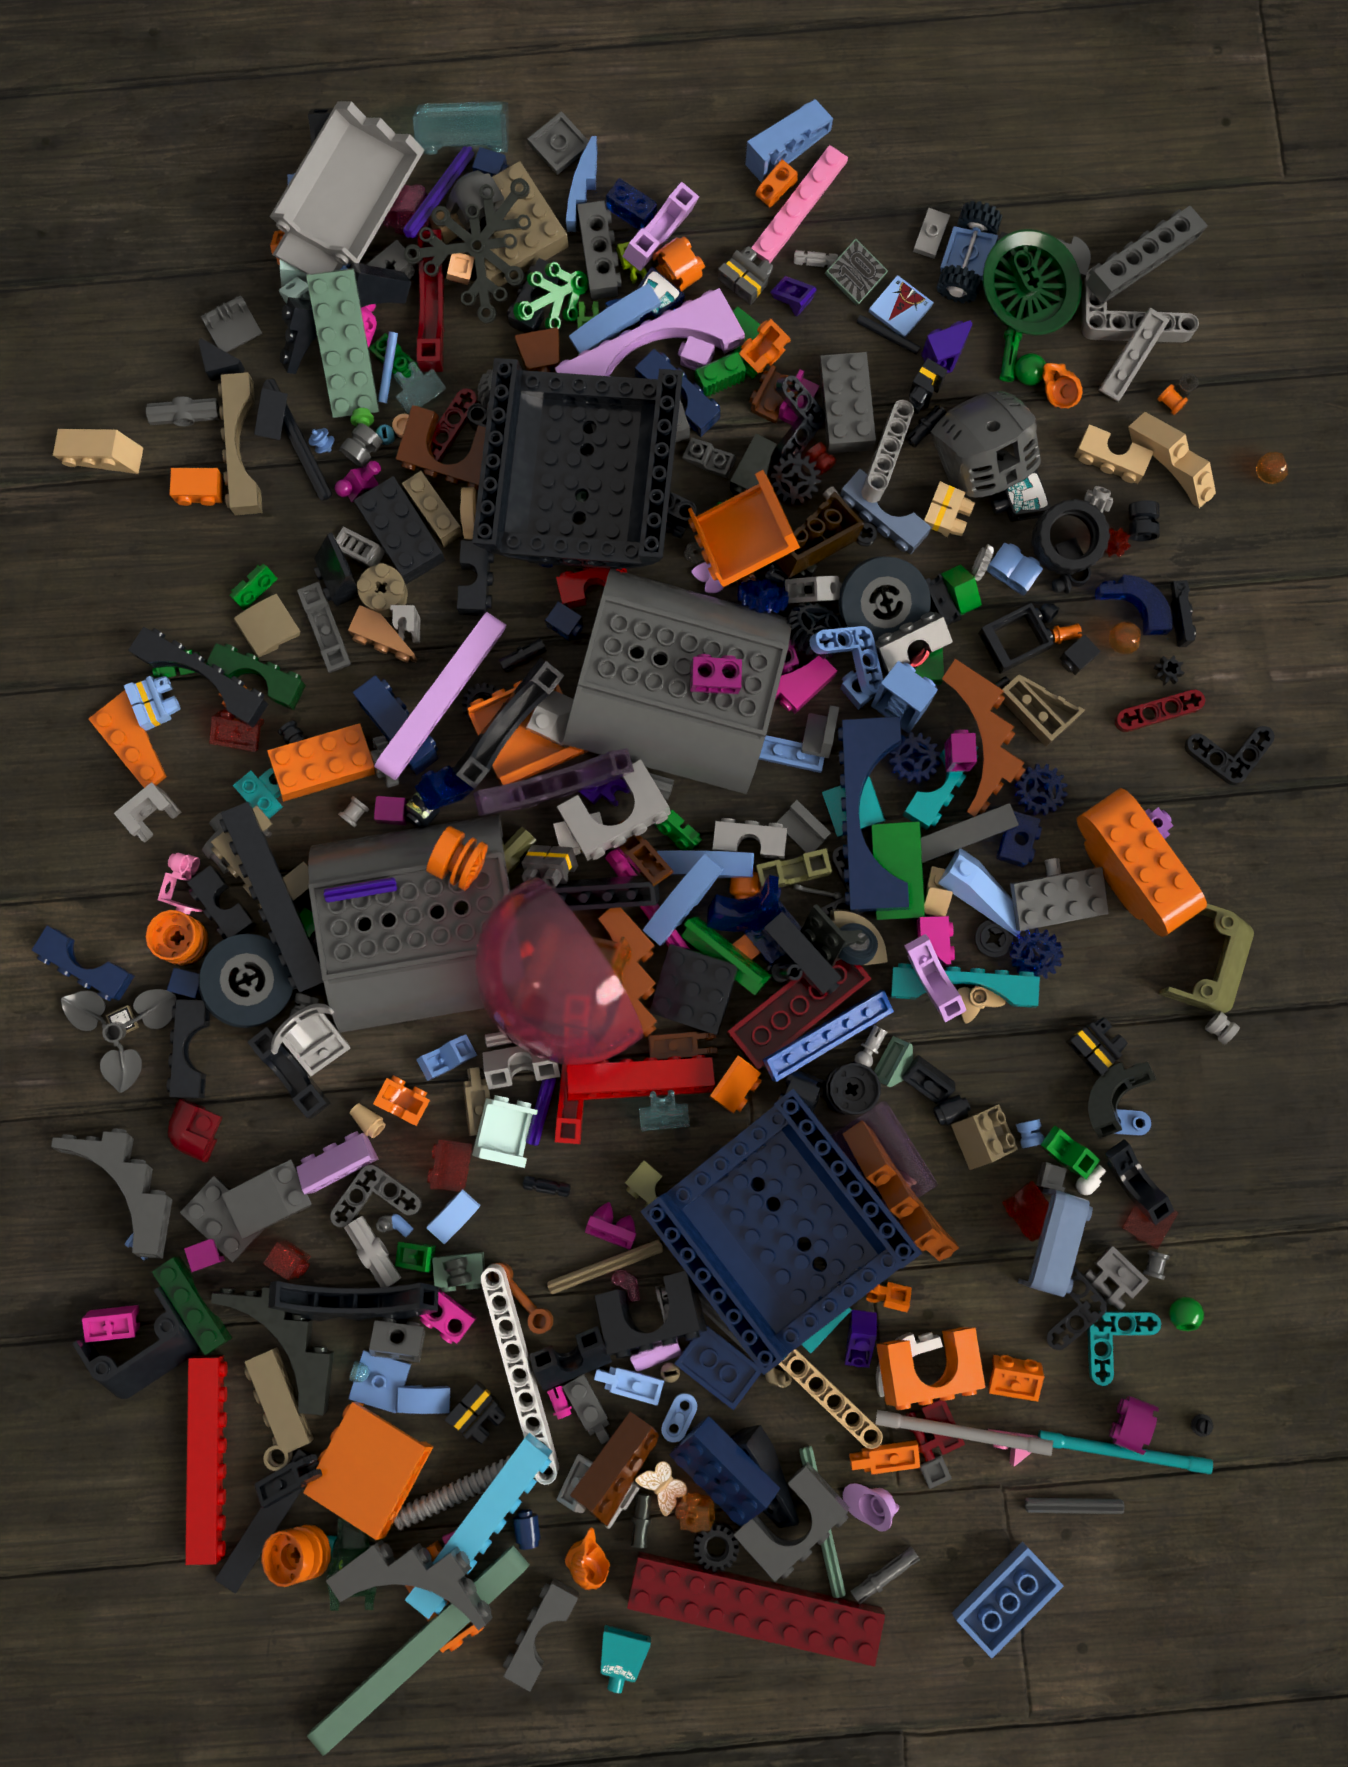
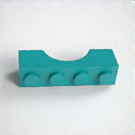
(925, 806)

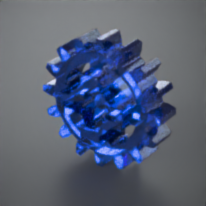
(763, 596)
(924, 756)
(1045, 797)
(1046, 950)

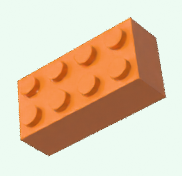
(321, 762)

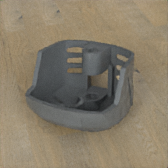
(967, 443)

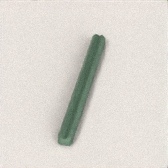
(827, 1546)

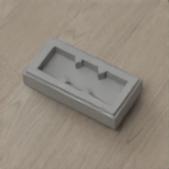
(931, 233)

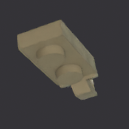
(475, 1094)

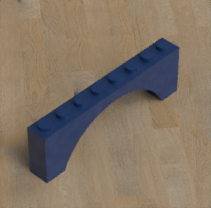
(864, 747)

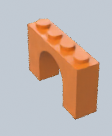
(961, 1375)

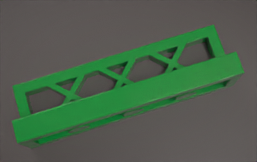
(713, 944)

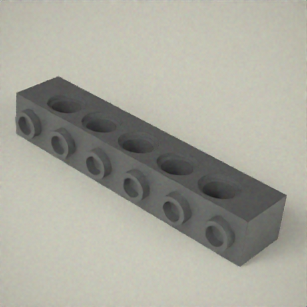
(1145, 254)

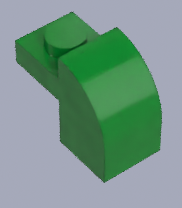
(1070, 1153)

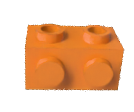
(196, 486)

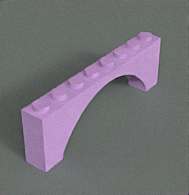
(703, 318)

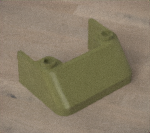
(1221, 992)

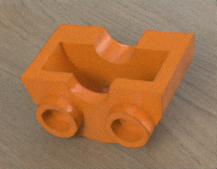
(765, 347)
(401, 1100)

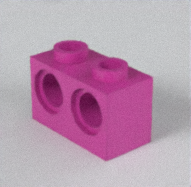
(450, 1310)

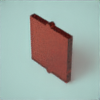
(1145, 1230)

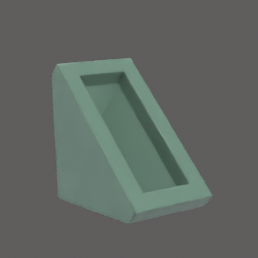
(894, 1062)

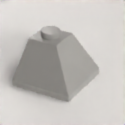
(551, 718)

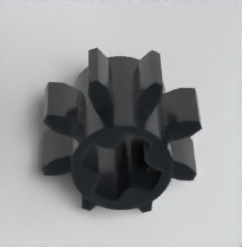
(1166, 676)

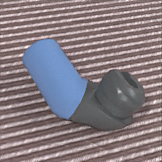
(393, 1222)

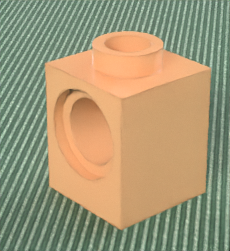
(460, 268)

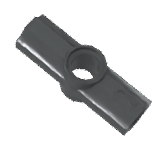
(183, 411)

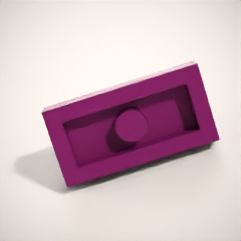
(601, 1226)

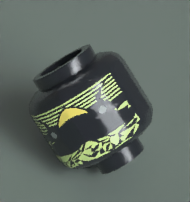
(418, 813)

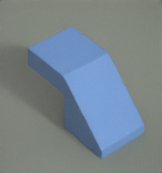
(446, 1057)

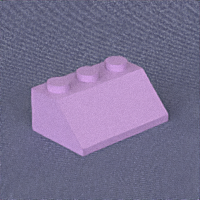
(335, 1162)

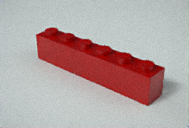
(640, 1078)

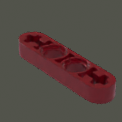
(452, 430)
(1158, 707)

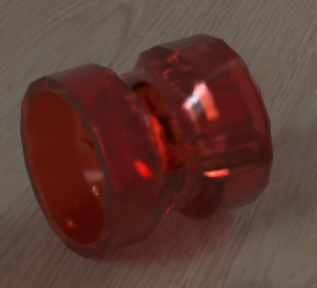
(824, 460)

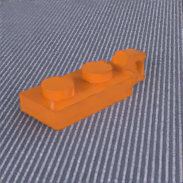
(887, 1458)

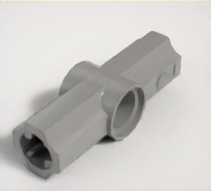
(372, 1252)

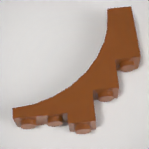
(998, 762)
(635, 979)
(897, 1193)

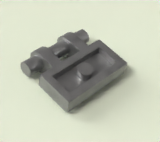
(1121, 1272)

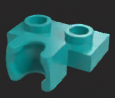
(260, 791)

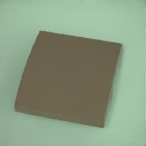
(267, 625)

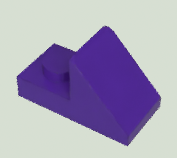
(794, 293)

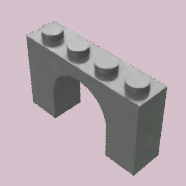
(778, 1554)

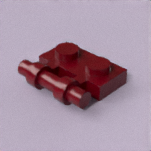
(938, 1412)

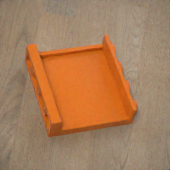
(744, 533)
(524, 752)
(367, 1470)

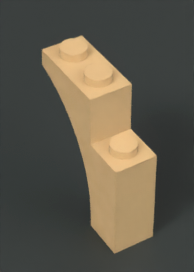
(1172, 451)

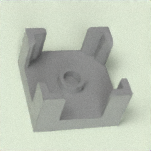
(141, 806)

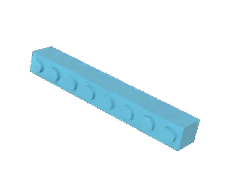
(489, 1513)

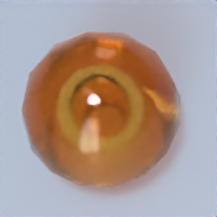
(1272, 468)
(1125, 637)

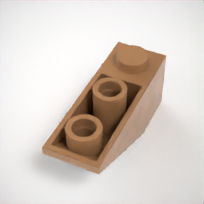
(374, 629)

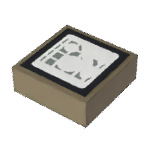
(123, 1015)

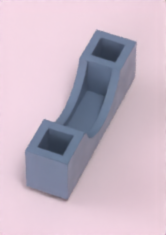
(905, 531)

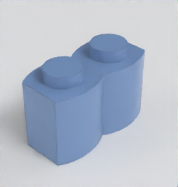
(1014, 568)

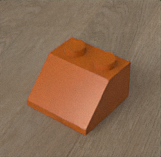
(735, 1085)

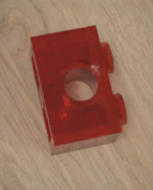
(287, 1260)

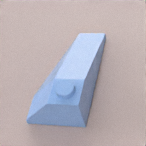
(979, 889)

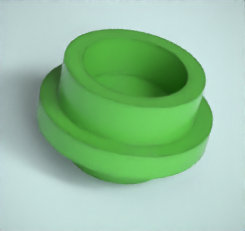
(362, 415)

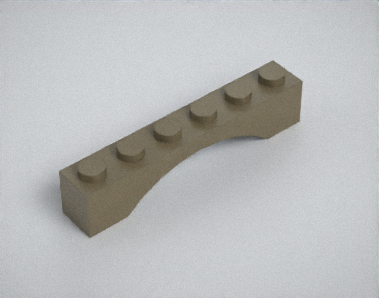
(237, 399)

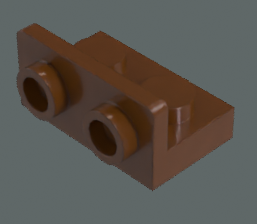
(766, 400)

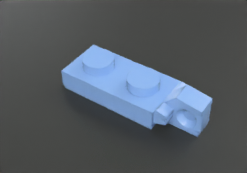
(631, 1384)

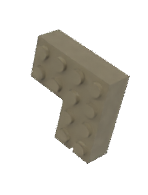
(540, 241)

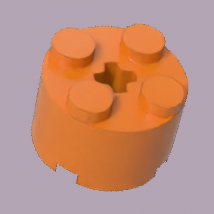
(679, 263)

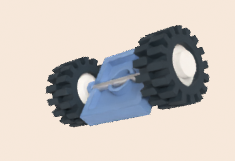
(968, 251)

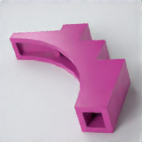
(800, 685)

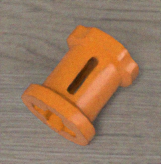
(1172, 399)

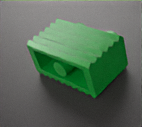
(720, 374)

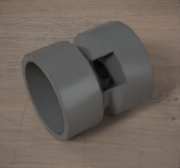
(361, 444)

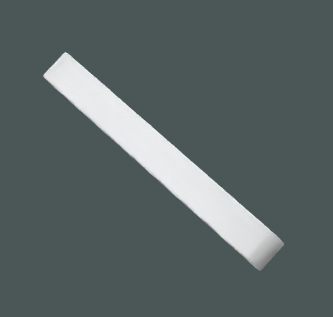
(519, 1360)

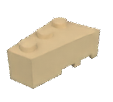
(98, 450)

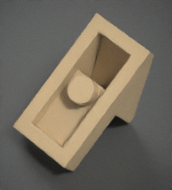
(936, 897)

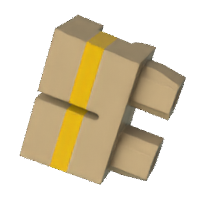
(944, 508)

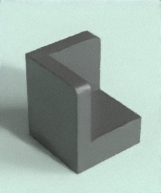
(1051, 1176)

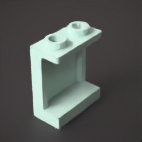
(503, 1131)

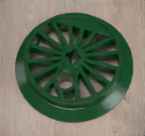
(1028, 284)

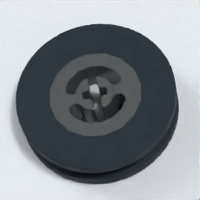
(863, 579)
(233, 955)

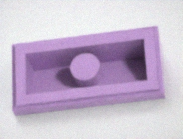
(658, 1355)

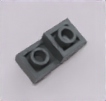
(709, 458)

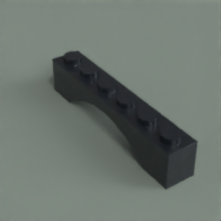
(159, 653)
(525, 698)

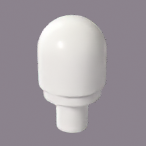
(1089, 1185)

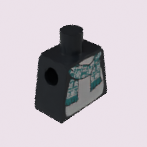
(1023, 500)

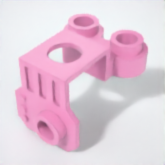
(183, 868)

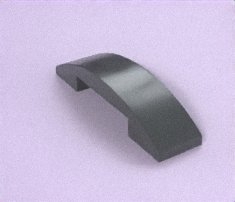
(324, 627)

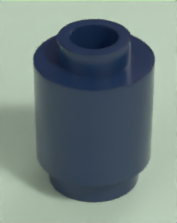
(526, 1529)

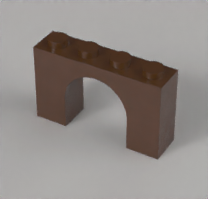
(416, 450)

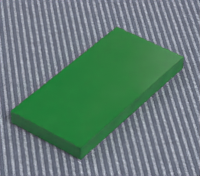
(900, 853)

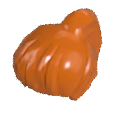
(1061, 386)
(587, 1562)

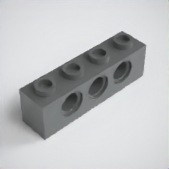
(590, 216)

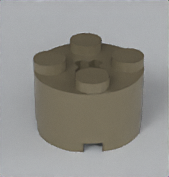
(379, 578)

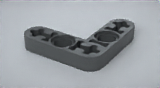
(377, 1187)

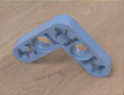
(853, 644)

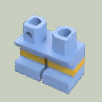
(149, 703)

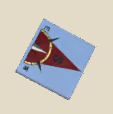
(900, 307)

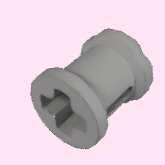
(353, 811)

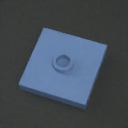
(381, 1384)

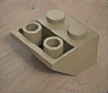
(984, 1137)

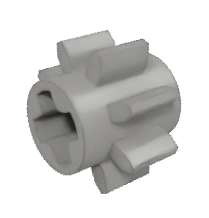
(1099, 497)

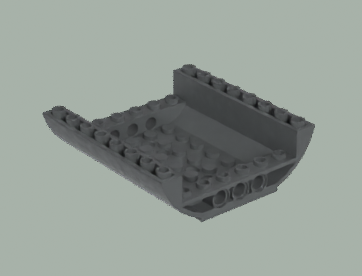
(650, 705)
(420, 962)

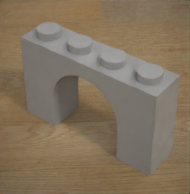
(597, 838)

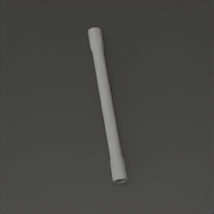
(1030, 1444)

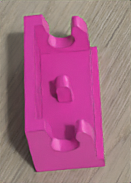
(110, 1323)

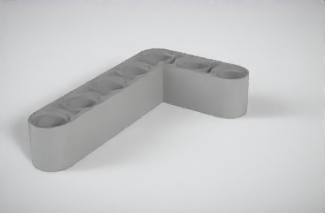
(1128, 321)

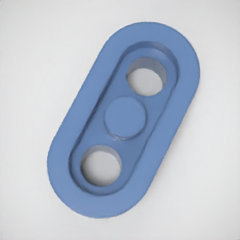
(1127, 1120)

